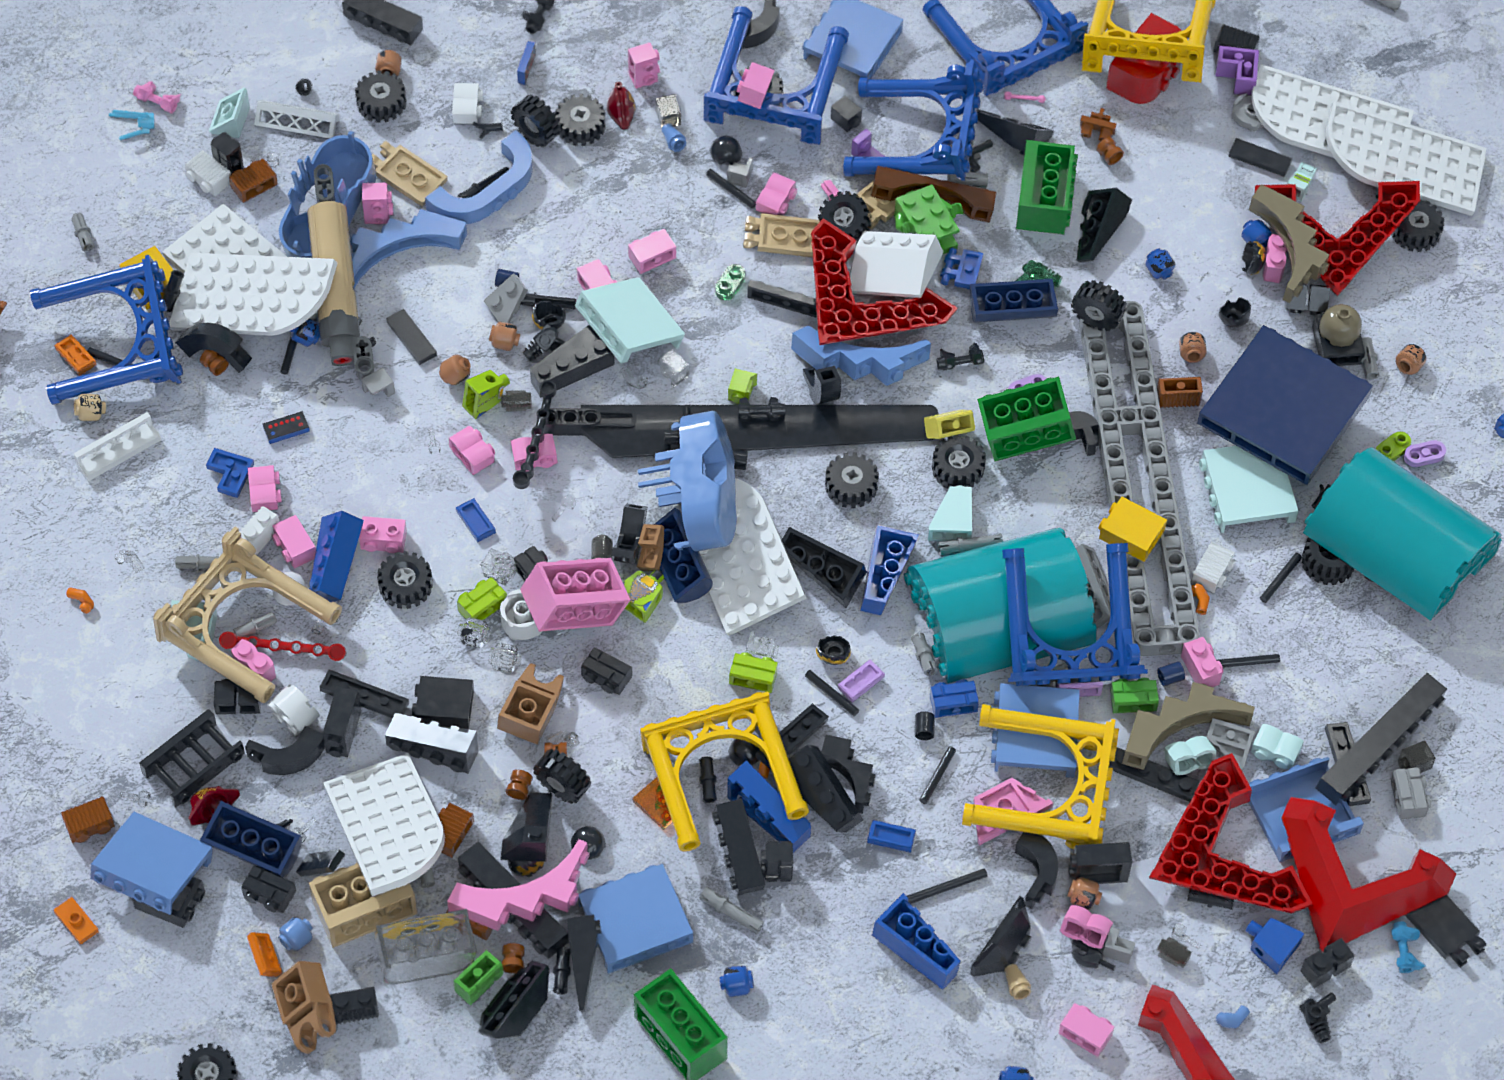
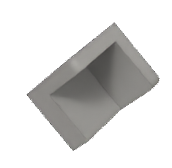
(739, 174)
(378, 382)
(1117, 947)

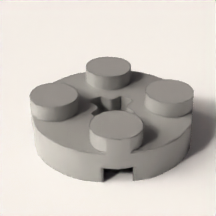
(1242, 115)

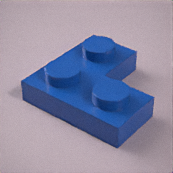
(234, 470)

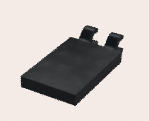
(1447, 929)

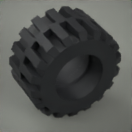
(1322, 568)

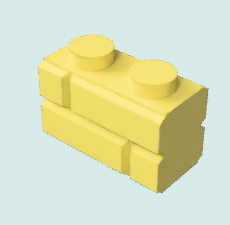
(949, 424)

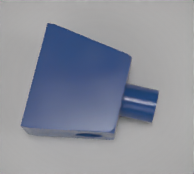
(1274, 942)

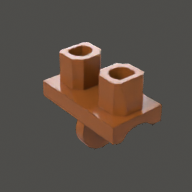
(1097, 122)

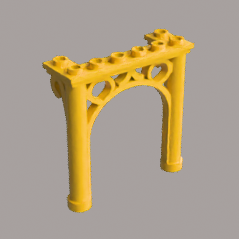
(1150, 47)
(758, 712)
(1093, 737)

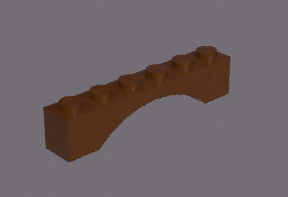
(975, 201)

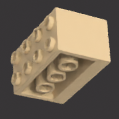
(349, 908)

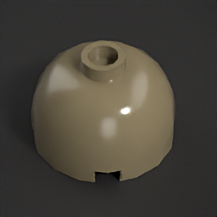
(1340, 325)

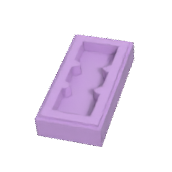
(861, 680)

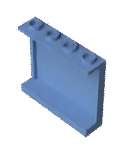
(869, 40)
(1035, 750)
(1273, 793)
(150, 862)
(637, 917)

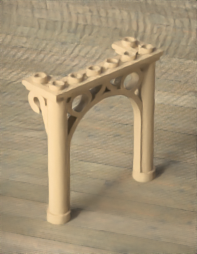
(240, 557)

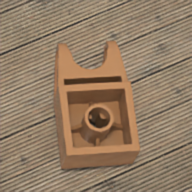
(529, 706)
(305, 1003)

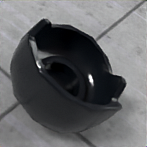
(726, 150)
(1235, 313)
(741, 751)
(594, 839)

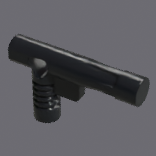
(976, 156)

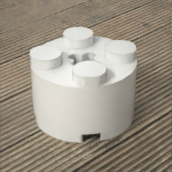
(517, 618)
(293, 709)

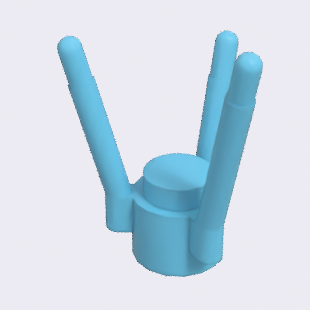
(145, 120)

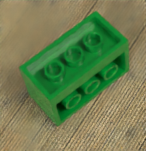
(1047, 187)
(1026, 418)
(680, 1026)

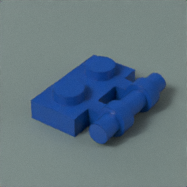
(968, 269)

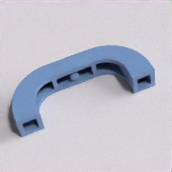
(493, 196)

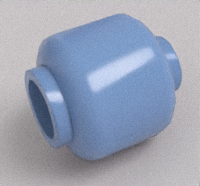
(295, 934)

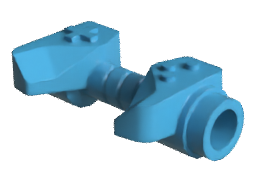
(1402, 933)

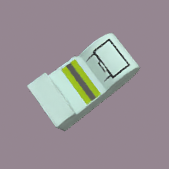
(1303, 179)

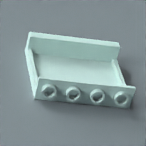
(628, 317)
(1245, 488)

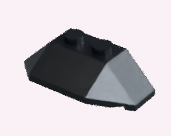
(1005, 942)
(516, 1002)

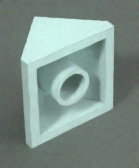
(231, 114)

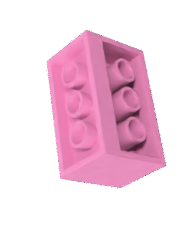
(575, 594)

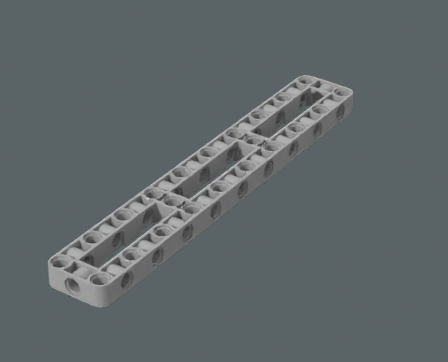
(1163, 638)

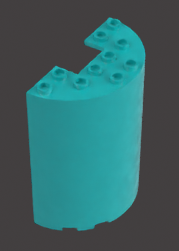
(1400, 532)
(969, 602)

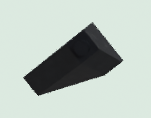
(1012, 132)
(1102, 214)
(529, 831)
(583, 941)

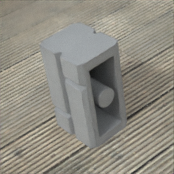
(1410, 793)

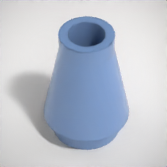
(675, 140)

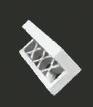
(296, 111)
(117, 448)

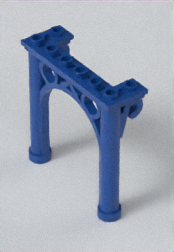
(993, 73)
(808, 118)
(940, 158)
(157, 370)
(1124, 654)

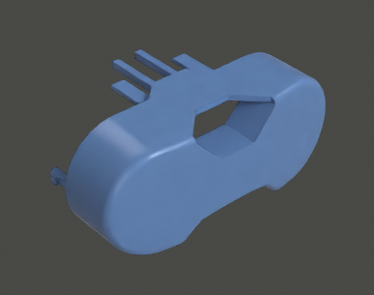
(350, 165)
(702, 479)

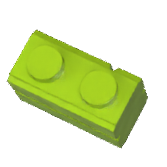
(482, 600)
(753, 672)

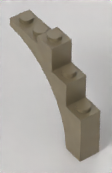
(1286, 219)
(1175, 715)

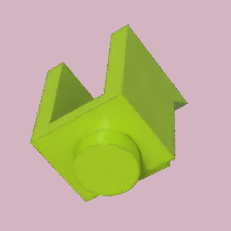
(741, 385)

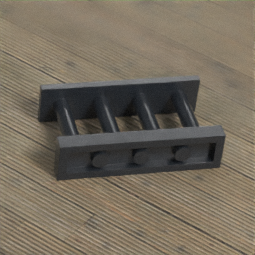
(188, 738)

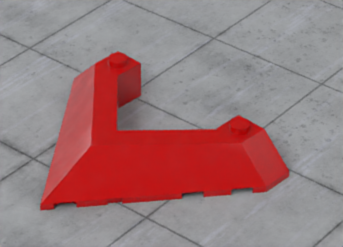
(1367, 234)
(845, 320)
(1190, 857)
(1337, 907)
(1187, 1043)

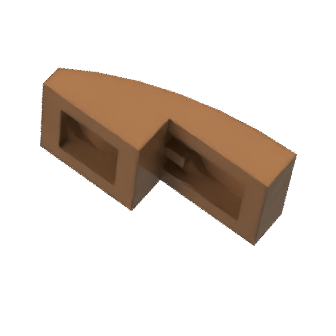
(652, 547)

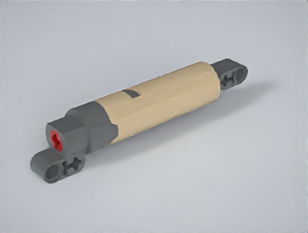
(339, 311)

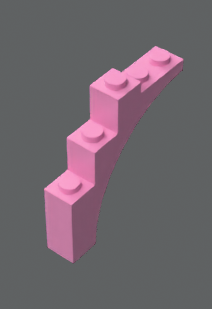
(494, 906)

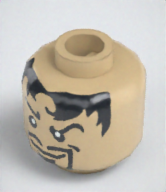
(89, 407)

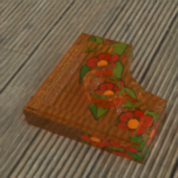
(653, 803)

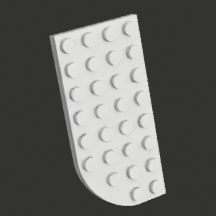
(1299, 108)
(1391, 151)
(220, 234)
(251, 292)
(754, 571)
(388, 822)

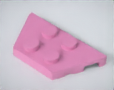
(1011, 796)

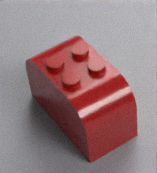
(1143, 79)

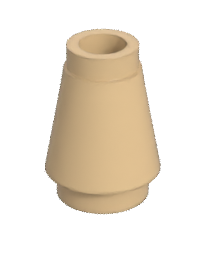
(1017, 983)

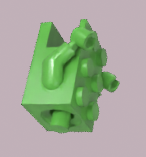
(928, 214)

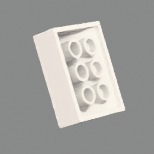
(894, 263)

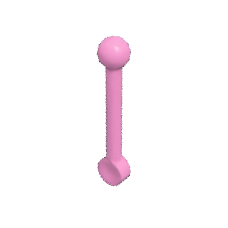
(1008, 95)

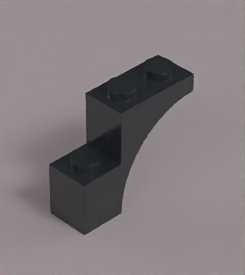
(858, 774)

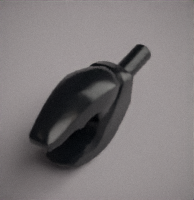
(1092, 958)

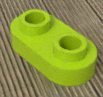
(1394, 446)

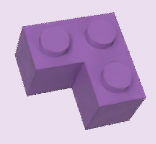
(1238, 64)

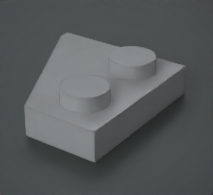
(506, 299)
(1230, 739)

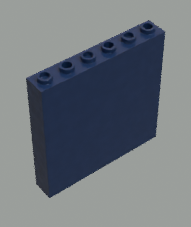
(1285, 404)

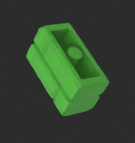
(1134, 695)
(478, 977)

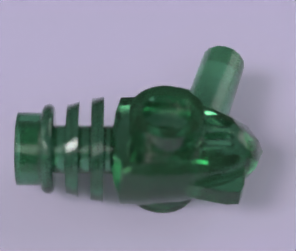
(1036, 270)

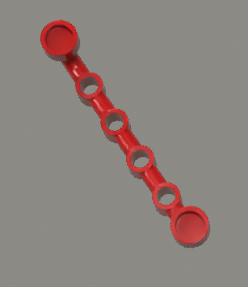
(336, 651)

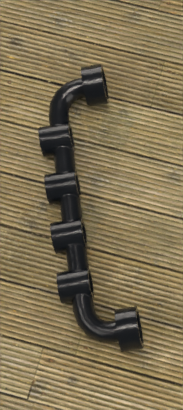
(522, 478)

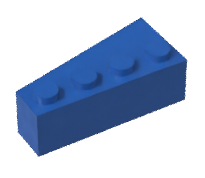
(334, 554)
(886, 563)
(765, 806)
(915, 942)

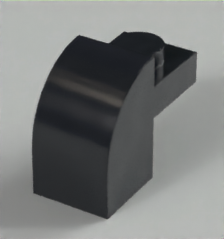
(1086, 429)

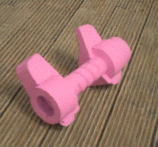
(167, 102)

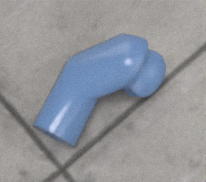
(1232, 1020)

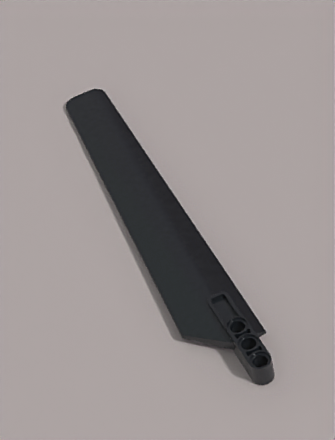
(641, 429)

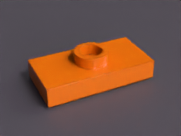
(75, 355)
(76, 920)
(264, 954)

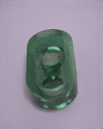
(731, 280)

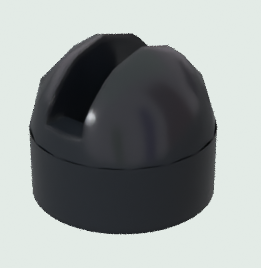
(300, 86)

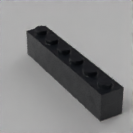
(488, 873)

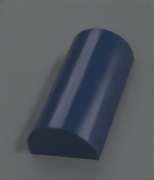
(1013, 300)
(683, 568)
(252, 839)

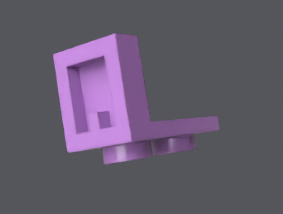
(862, 146)

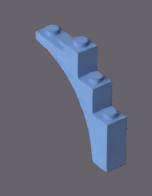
(396, 236)
(859, 361)

